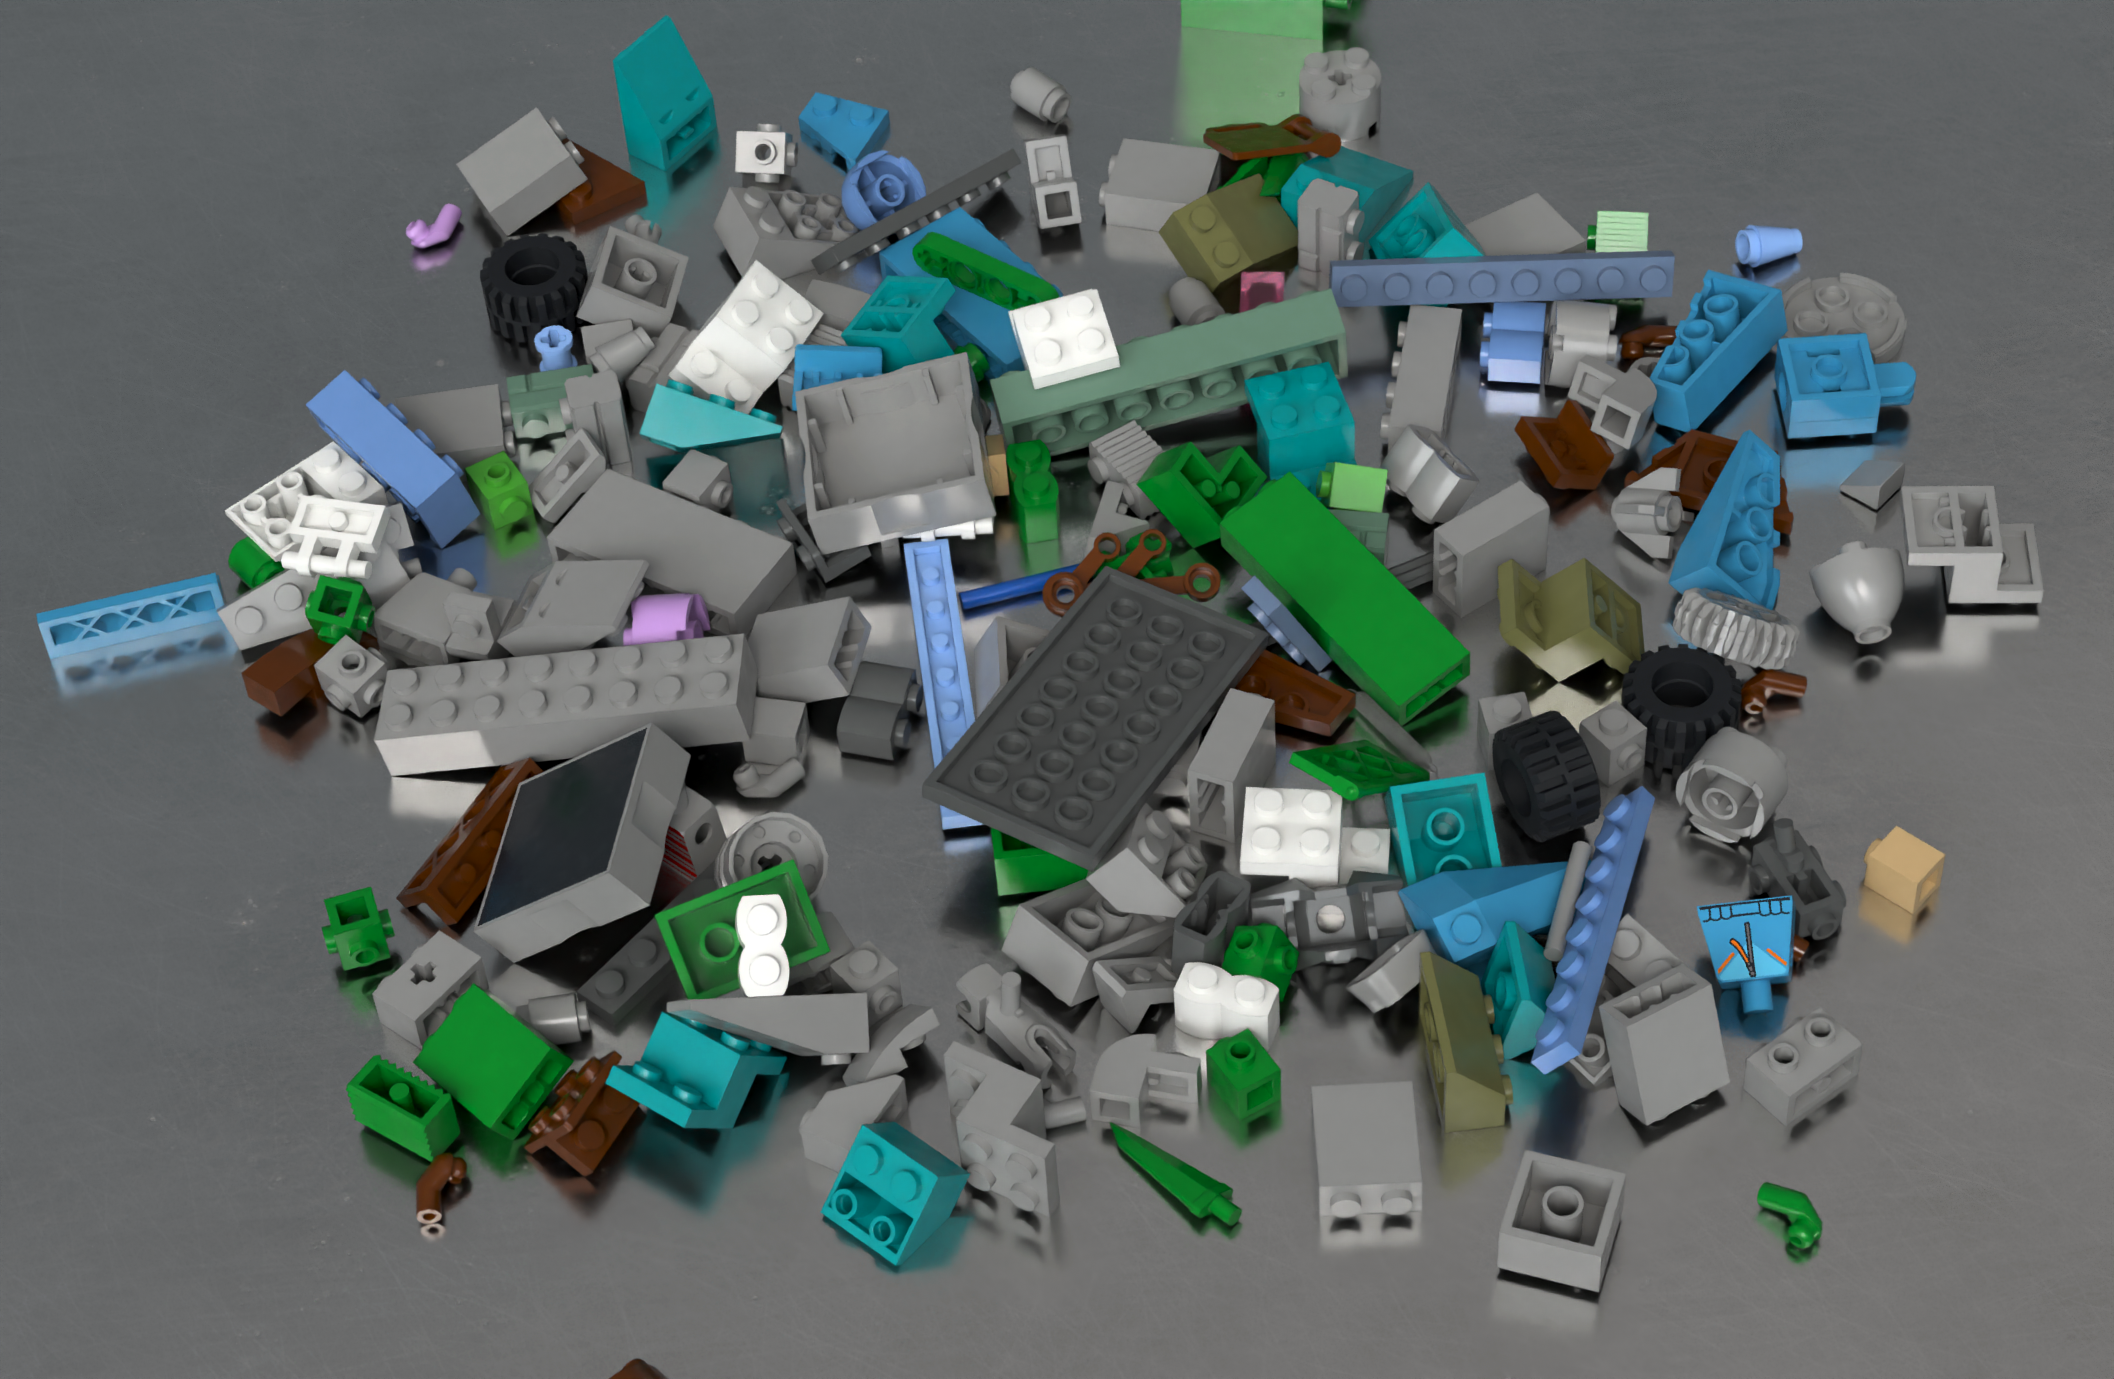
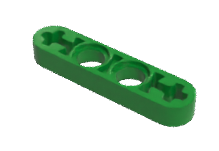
(947, 257)

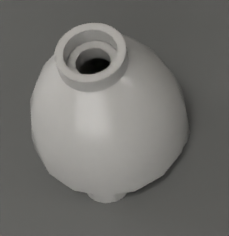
(1861, 589)

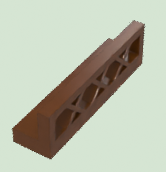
(466, 855)

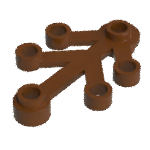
(1136, 561)

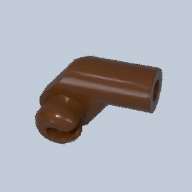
(1766, 684)
(431, 1182)

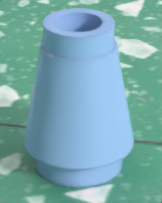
(1766, 244)

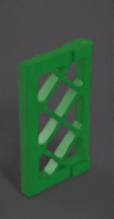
(1357, 768)

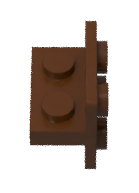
(584, 1116)

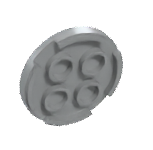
(1846, 307)

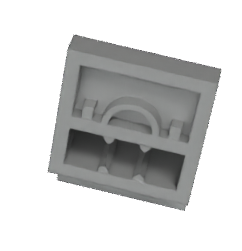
(1963, 533)
(1002, 1129)

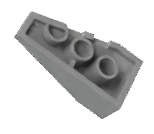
(796, 1023)

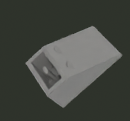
(780, 228)
(572, 606)
(1632, 961)

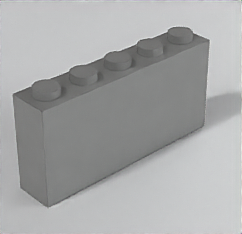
(686, 548)

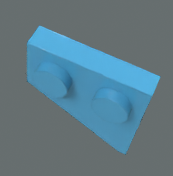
(843, 126)

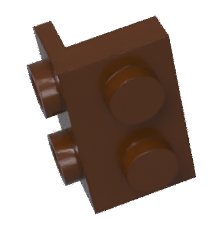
(1566, 448)

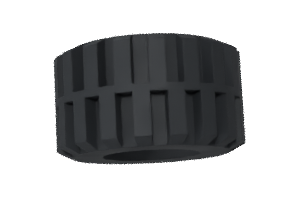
(533, 285)
(1685, 679)
(1546, 776)

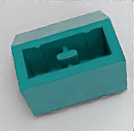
(893, 1190)

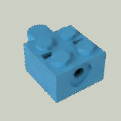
(1835, 387)

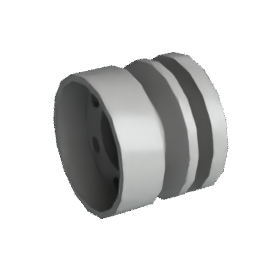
(773, 839)

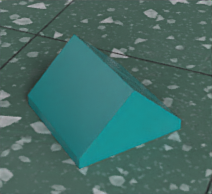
(1519, 985)

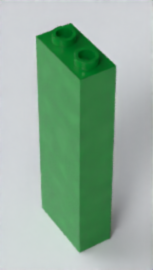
(1345, 598)

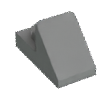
(567, 476)
(1112, 519)
(1133, 984)

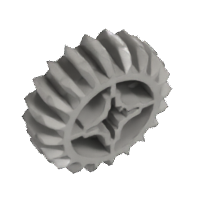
(1735, 628)

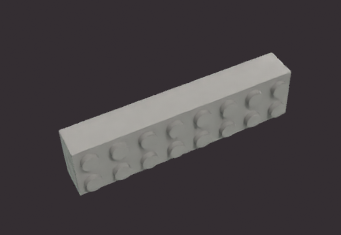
(565, 703)

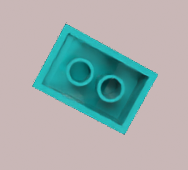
(1374, 179)
(1425, 230)
(1441, 827)

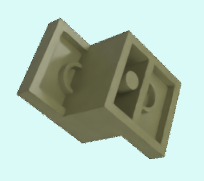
(1569, 619)

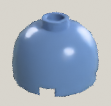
(879, 188)

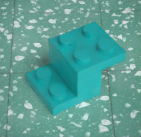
(901, 321)
(1301, 423)
(695, 1072)

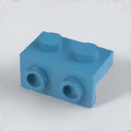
(830, 364)

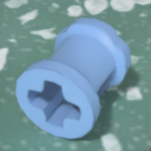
(555, 345)

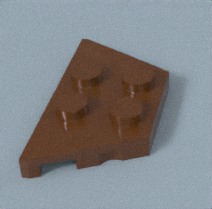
(1701, 461)

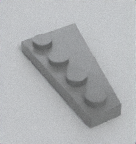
(279, 604)

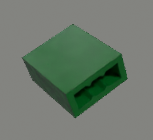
(492, 1061)

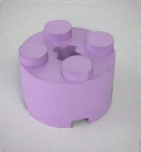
(667, 618)

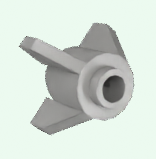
(1649, 511)

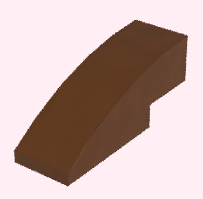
(289, 673)

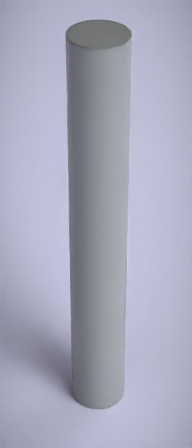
(1566, 901)

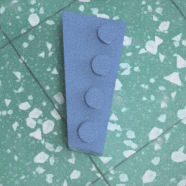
(395, 456)

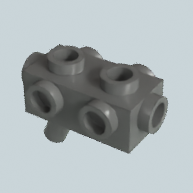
(1790, 867)

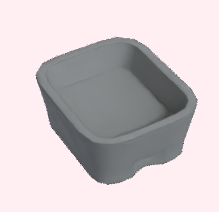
(1391, 973)

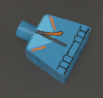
(1751, 946)

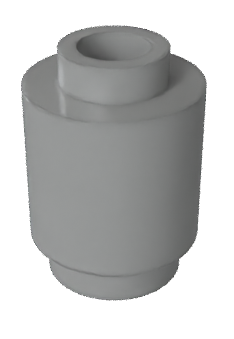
(1040, 95)
(1193, 302)
(557, 1017)

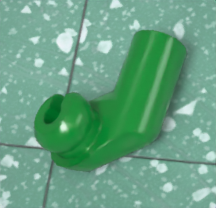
(1804, 1220)

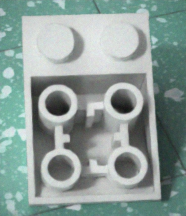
(325, 474)

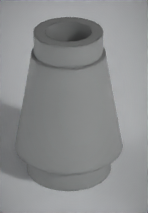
(622, 353)

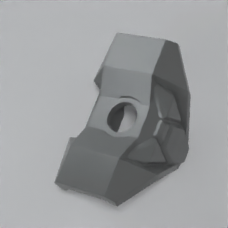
(1370, 910)

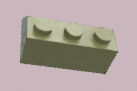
(1461, 1046)

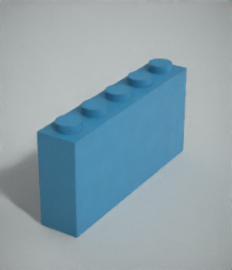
(966, 315)

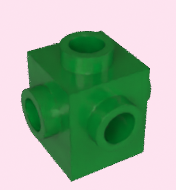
(332, 599)
(357, 929)
(1262, 953)

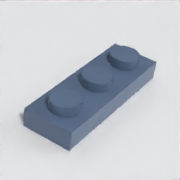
(1284, 626)

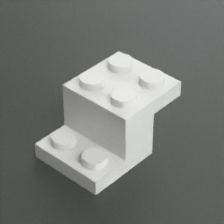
(1064, 338)
(747, 340)
(1303, 838)

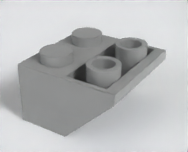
(1149, 868)

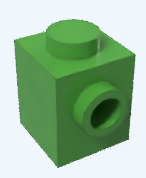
(1351, 487)
(499, 490)

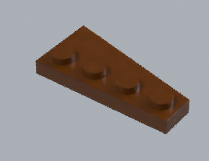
(1299, 695)

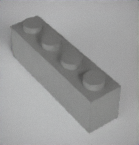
(1423, 371)

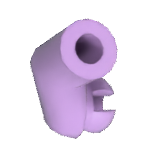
(440, 231)

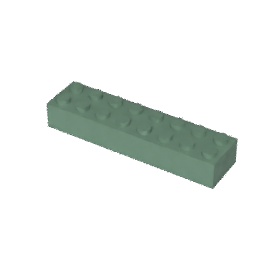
(1174, 374)

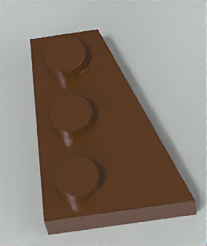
(604, 190)

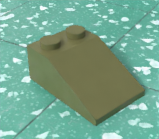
(1229, 234)

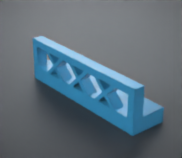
(131, 615)

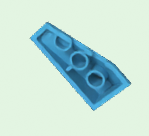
(1734, 531)
(1469, 907)

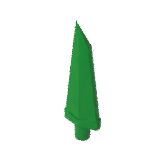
(1279, 172)
(1190, 1186)

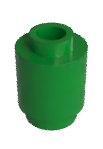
(252, 563)

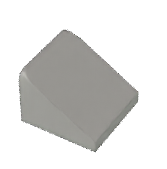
(1874, 481)

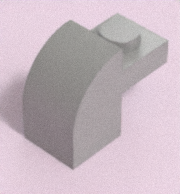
(1051, 182)
(1619, 398)
(476, 625)
(1134, 1071)

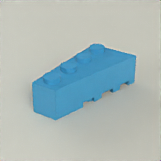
(1715, 348)

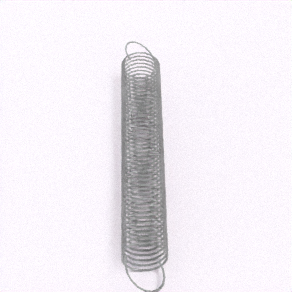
(1410, 749)

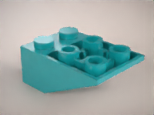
(662, 97)
(688, 422)

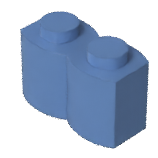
(1515, 342)

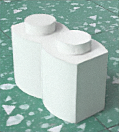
(761, 930)
(1220, 1005)

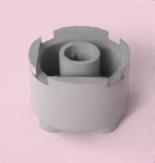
(1341, 92)
(1573, 332)
(1733, 785)

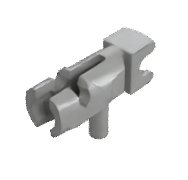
(1018, 1029)

